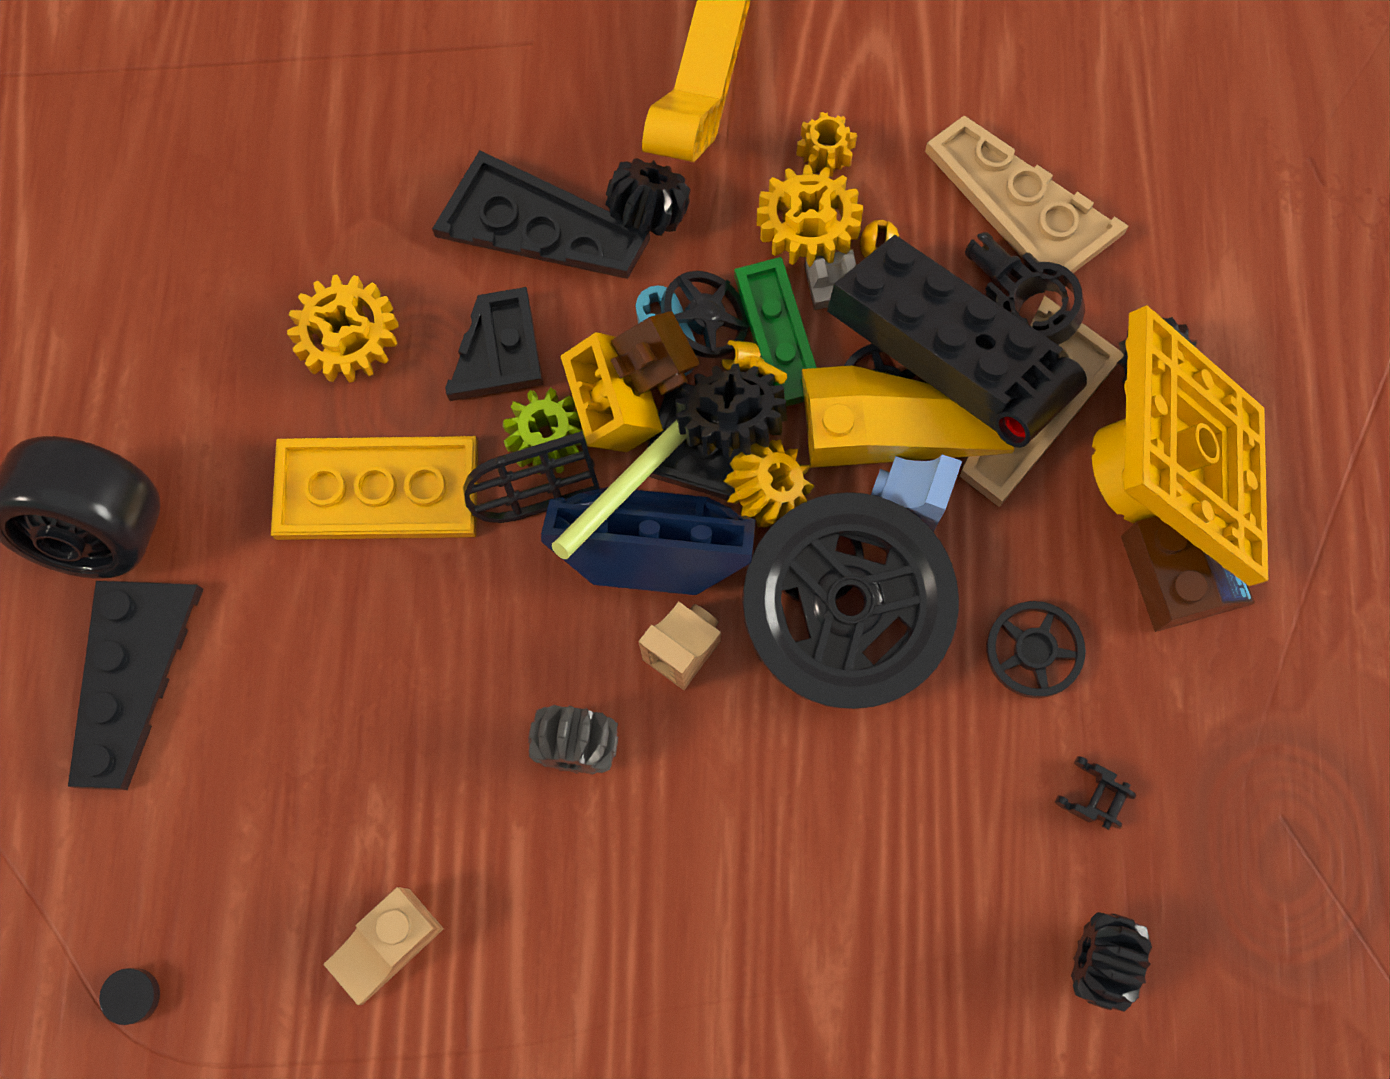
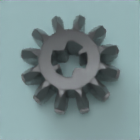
(573, 739)

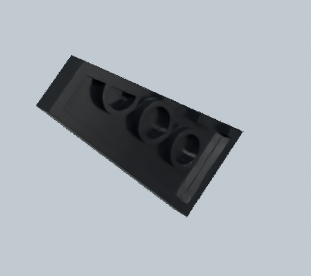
(533, 219)
(124, 674)

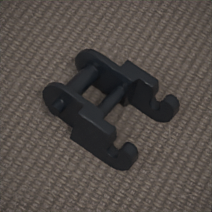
(1105, 779)

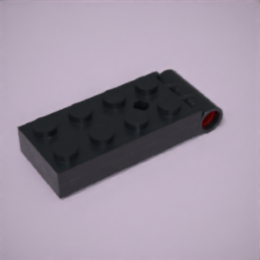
(957, 340)

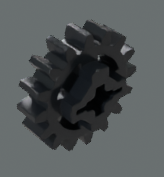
(731, 410)

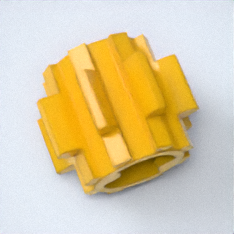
(829, 131)

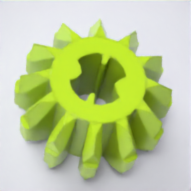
(539, 413)

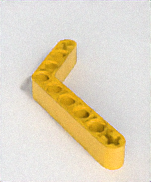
(690, 115)

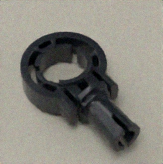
(1019, 282)

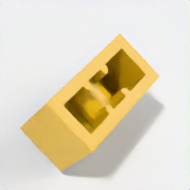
(608, 406)

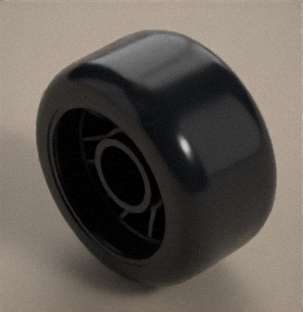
(75, 507)

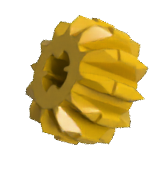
(768, 482)

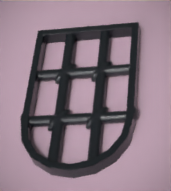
(507, 477)

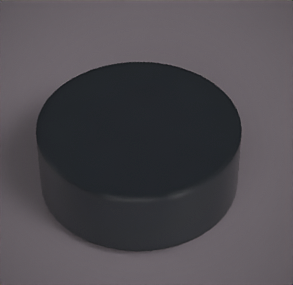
(129, 996)

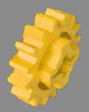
(809, 215)
(332, 311)

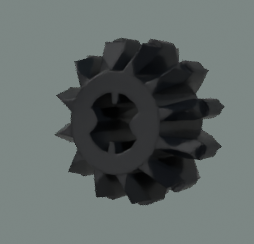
(647, 196)
(1111, 961)

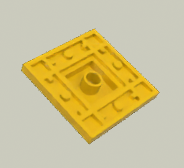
(1187, 450)

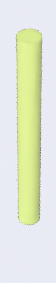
(618, 492)

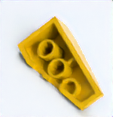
(874, 416)

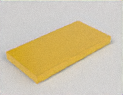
(373, 488)

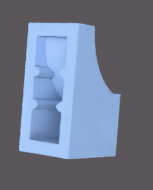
(919, 486)

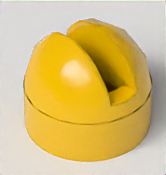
(870, 234)

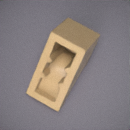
(681, 643)
(383, 944)

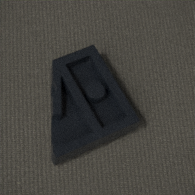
(498, 348)

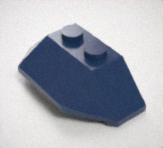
(656, 541)

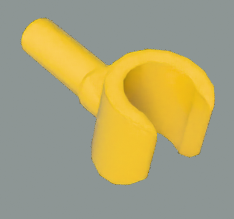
(748, 355)

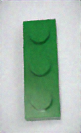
(776, 322)

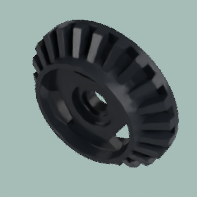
(912, 585)

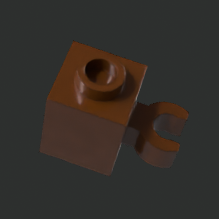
(654, 354)

